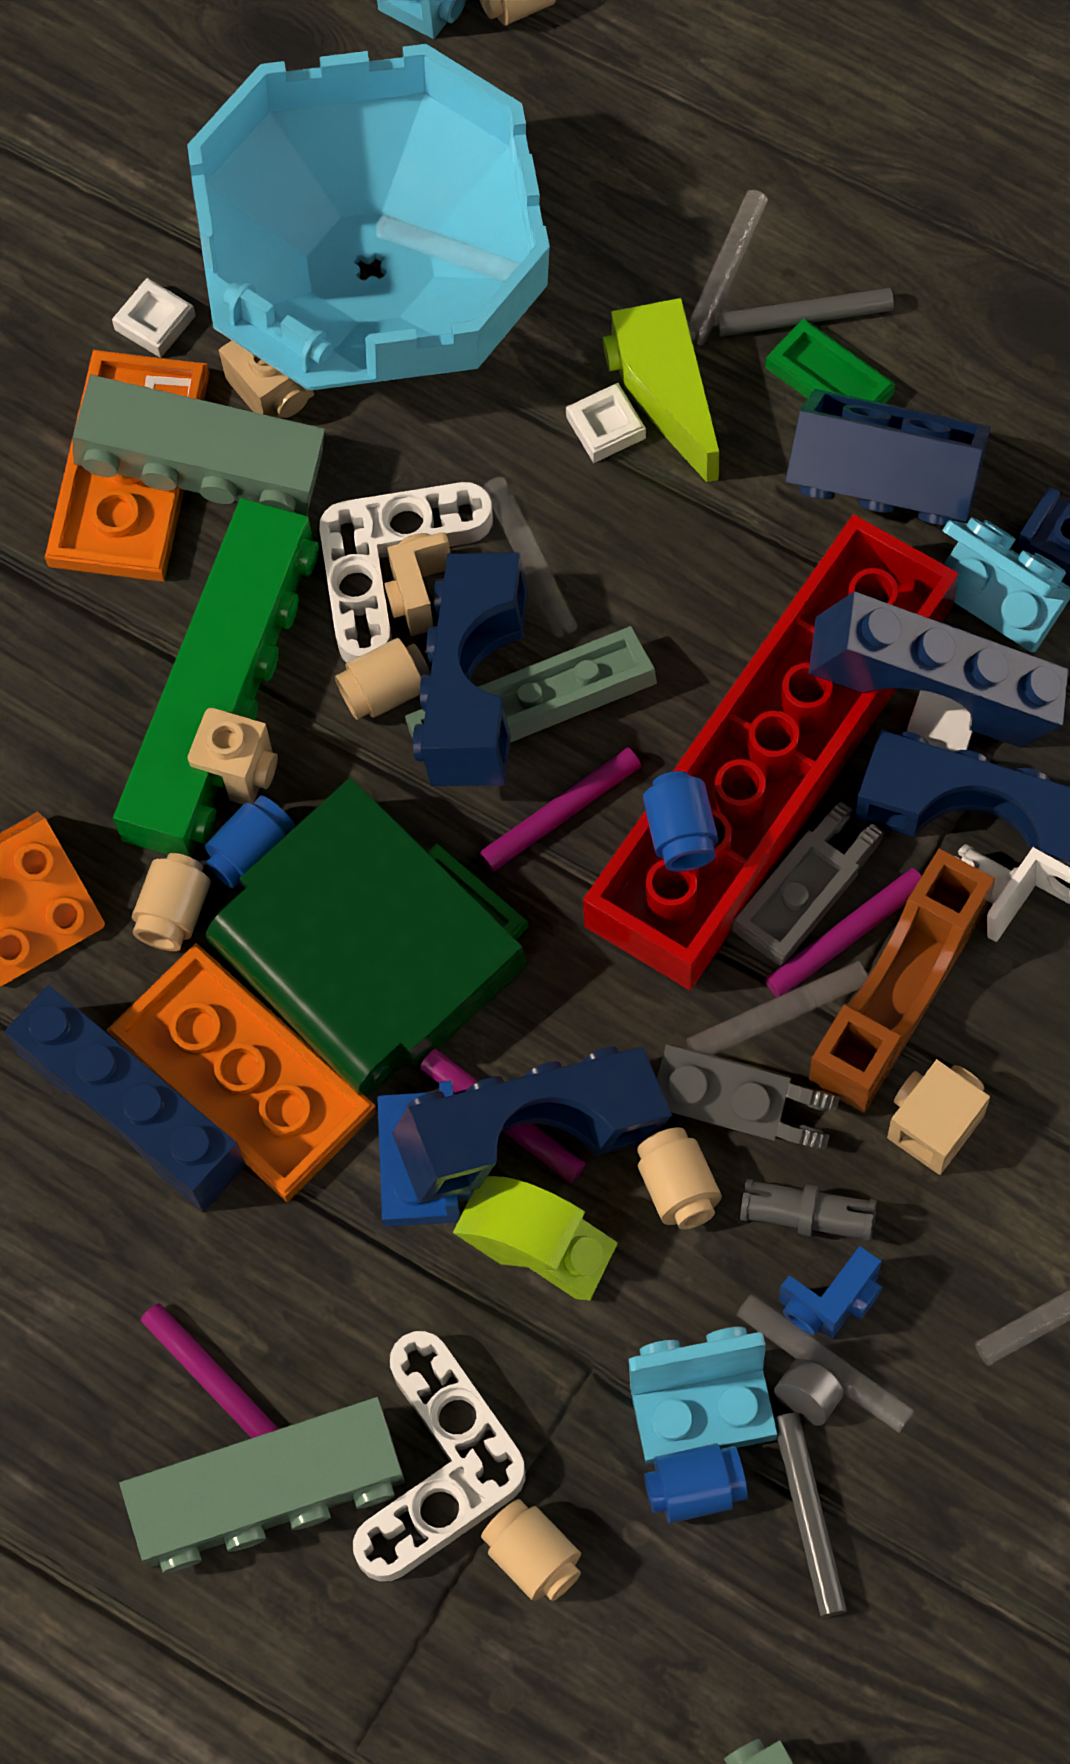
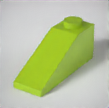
(663, 378)

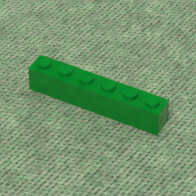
(219, 668)

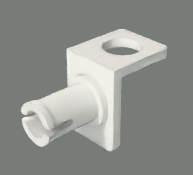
(1014, 886)

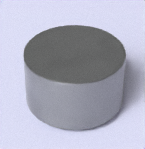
(809, 1391)

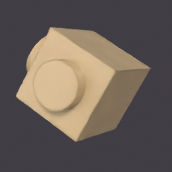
(260, 384)
(937, 1114)

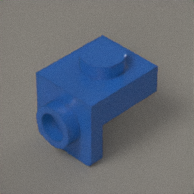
(849, 1294)

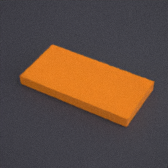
(118, 520)
(243, 1071)

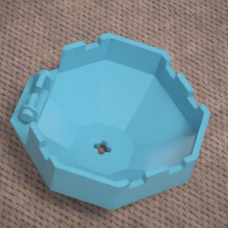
(293, 202)

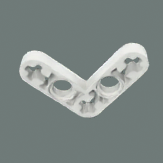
(373, 535)
(455, 1478)

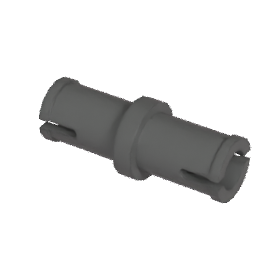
(808, 1210)

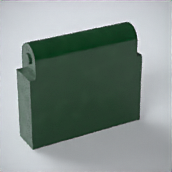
(363, 941)

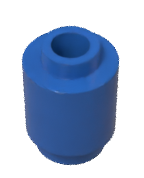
(681, 821)
(246, 839)
(696, 1482)

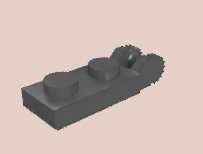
(804, 887)
(739, 1095)

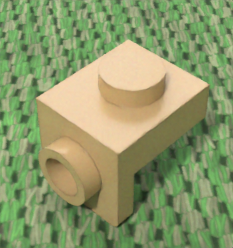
(409, 562)
(237, 751)

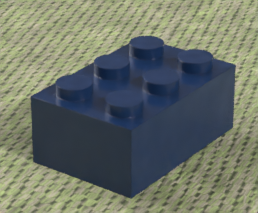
(887, 456)

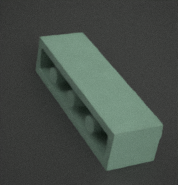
(196, 446)
(262, 1484)

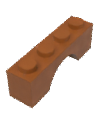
(904, 981)

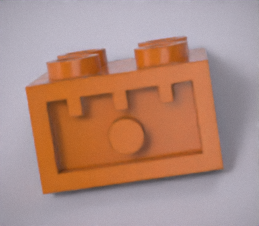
(40, 899)

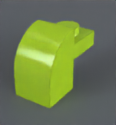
(537, 1231)

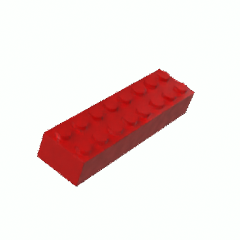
(763, 763)

